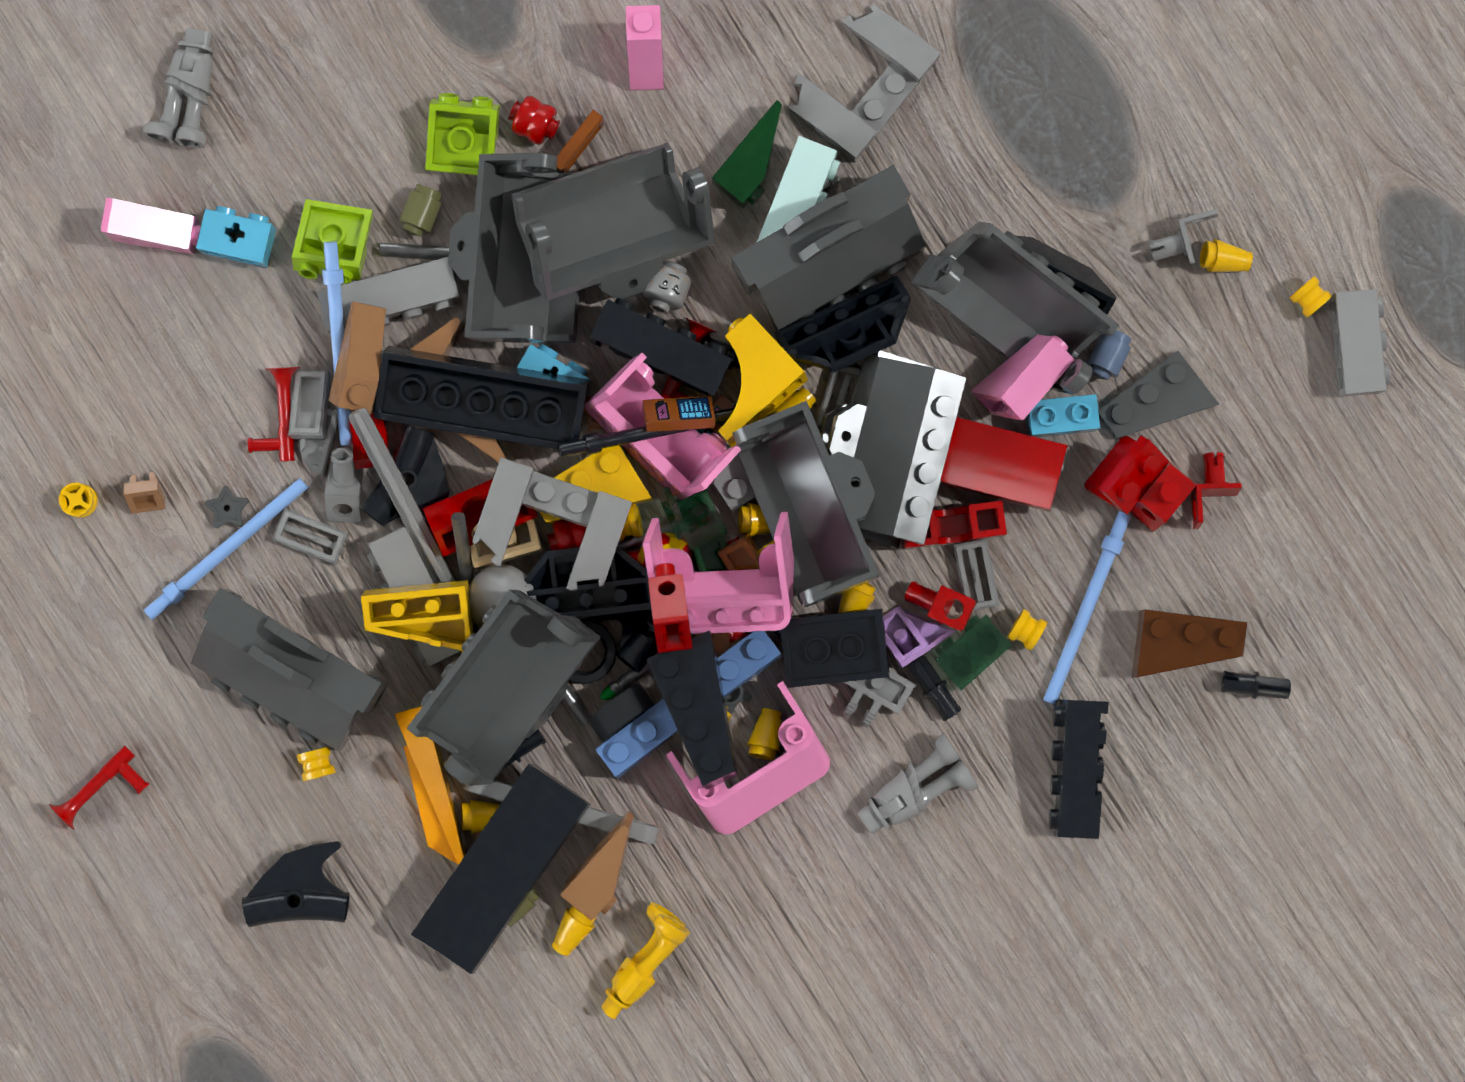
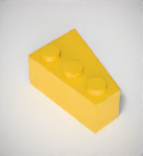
(607, 473)

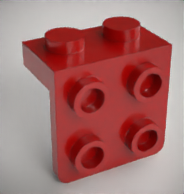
(1126, 472)

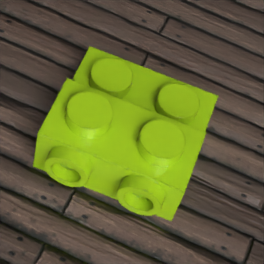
(460, 133)
(326, 223)

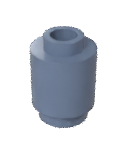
(1109, 355)

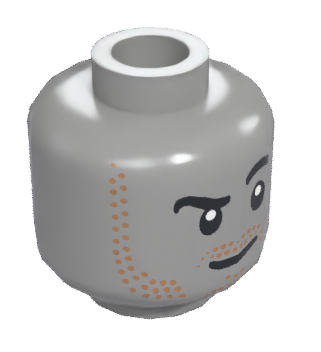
(668, 288)

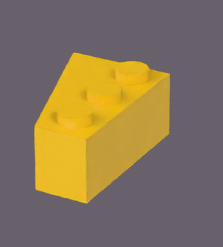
(421, 613)

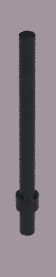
(594, 443)

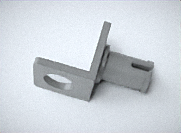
(1179, 242)
(343, 487)

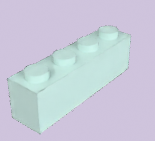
(801, 183)

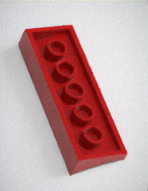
(1003, 464)

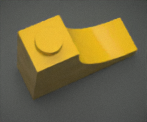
(766, 375)

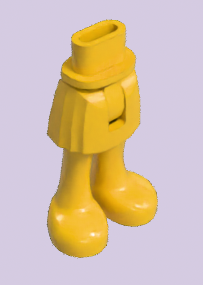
(636, 973)

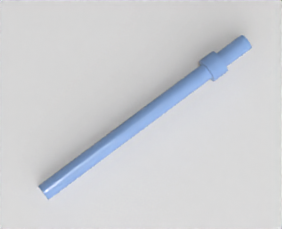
(333, 279)
(1111, 546)
(175, 592)

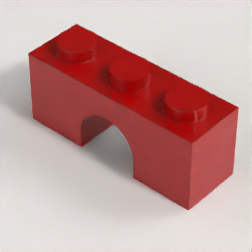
(467, 502)
(963, 525)

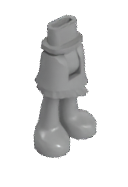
(188, 76)
(904, 796)

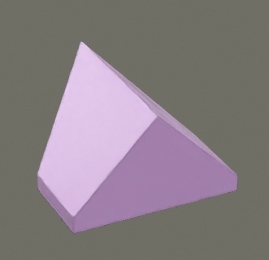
(911, 635)

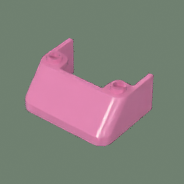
(679, 461)
(733, 598)
(769, 786)

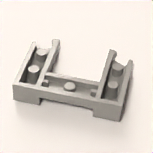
(855, 129)
(520, 486)

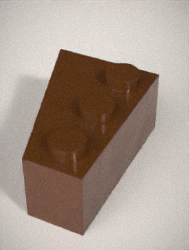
(1181, 641)

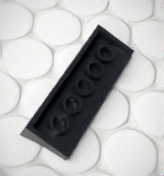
(479, 398)
(501, 868)

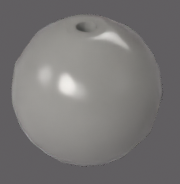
(491, 586)

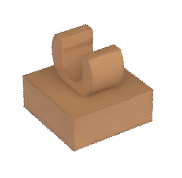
(144, 495)

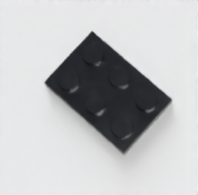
(835, 648)

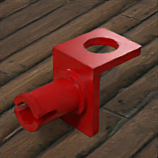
(1213, 487)
(940, 603)

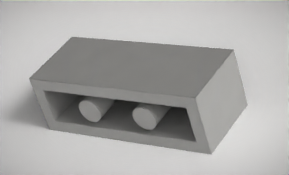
(1359, 342)

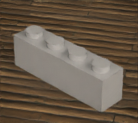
(401, 292)
(403, 566)

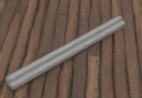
(401, 496)

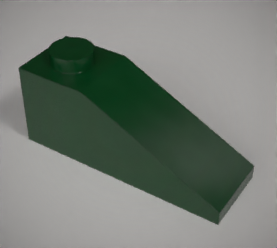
(747, 166)

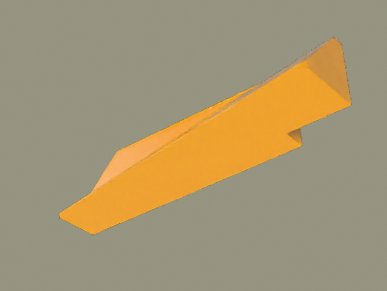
(432, 791)

